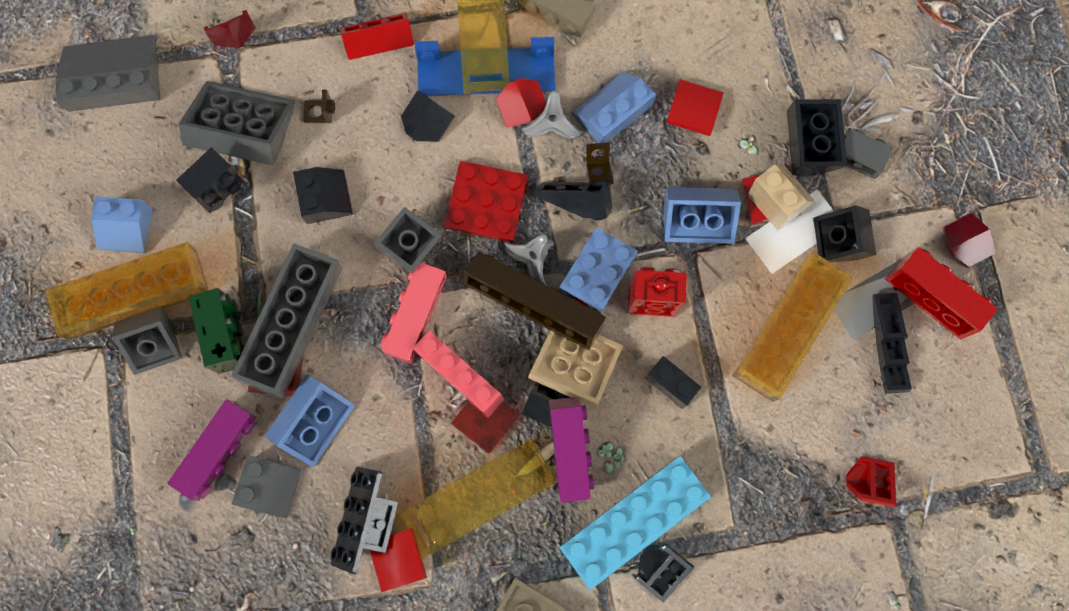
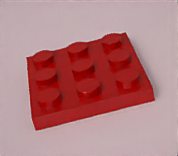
(486, 201)

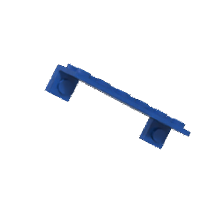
(442, 70)

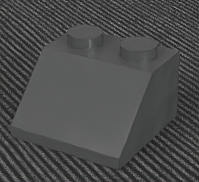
(407, 240)
(146, 340)
(266, 487)

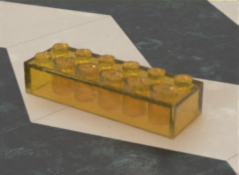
(125, 290)
(792, 327)

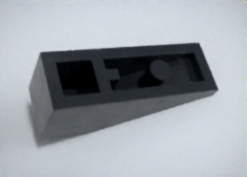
(580, 198)

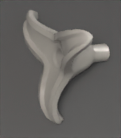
(552, 120)
(532, 255)

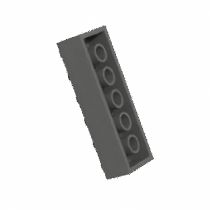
(287, 321)

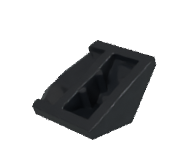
(425, 119)
(662, 570)

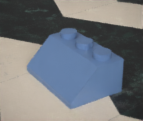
(614, 106)
(701, 215)
(309, 421)

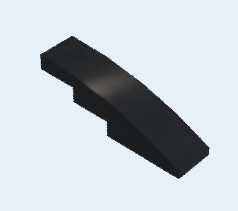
(890, 343)

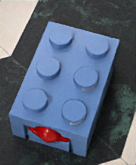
(598, 270)

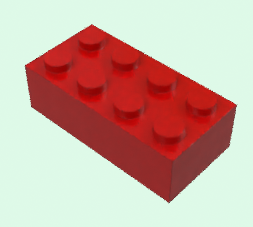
(941, 293)

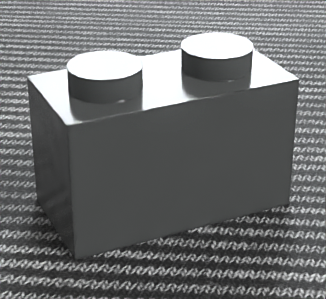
(866, 153)

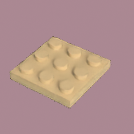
(574, 369)

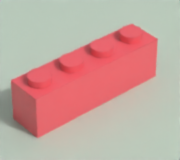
(414, 312)
(458, 374)

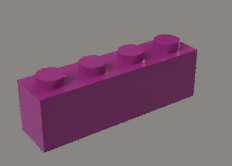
(570, 449)
(212, 451)

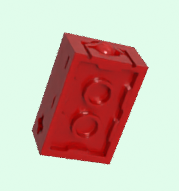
(657, 292)

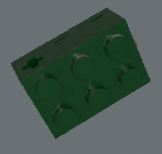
(217, 329)

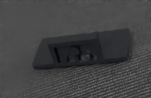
(365, 521)

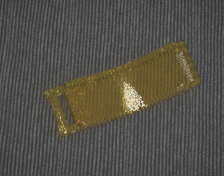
(483, 43)
(479, 497)

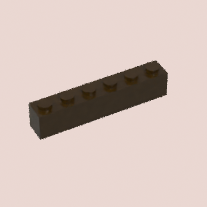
(534, 300)

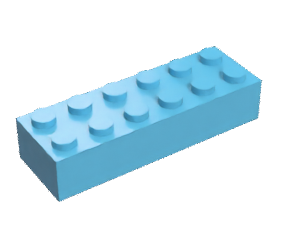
(634, 522)

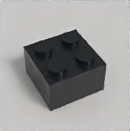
(210, 180)

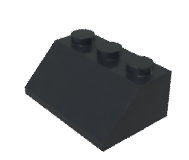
(816, 136)

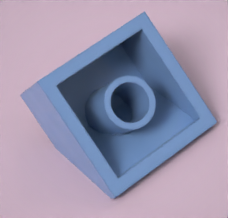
(121, 224)

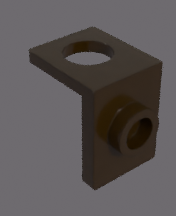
(327, 108)
(599, 168)

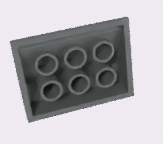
(108, 74)
(237, 122)

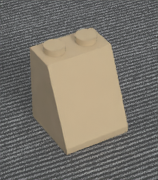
(779, 196)

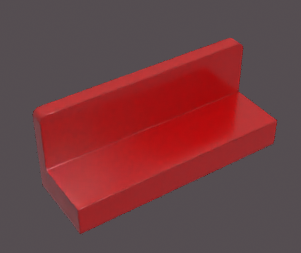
(377, 36)

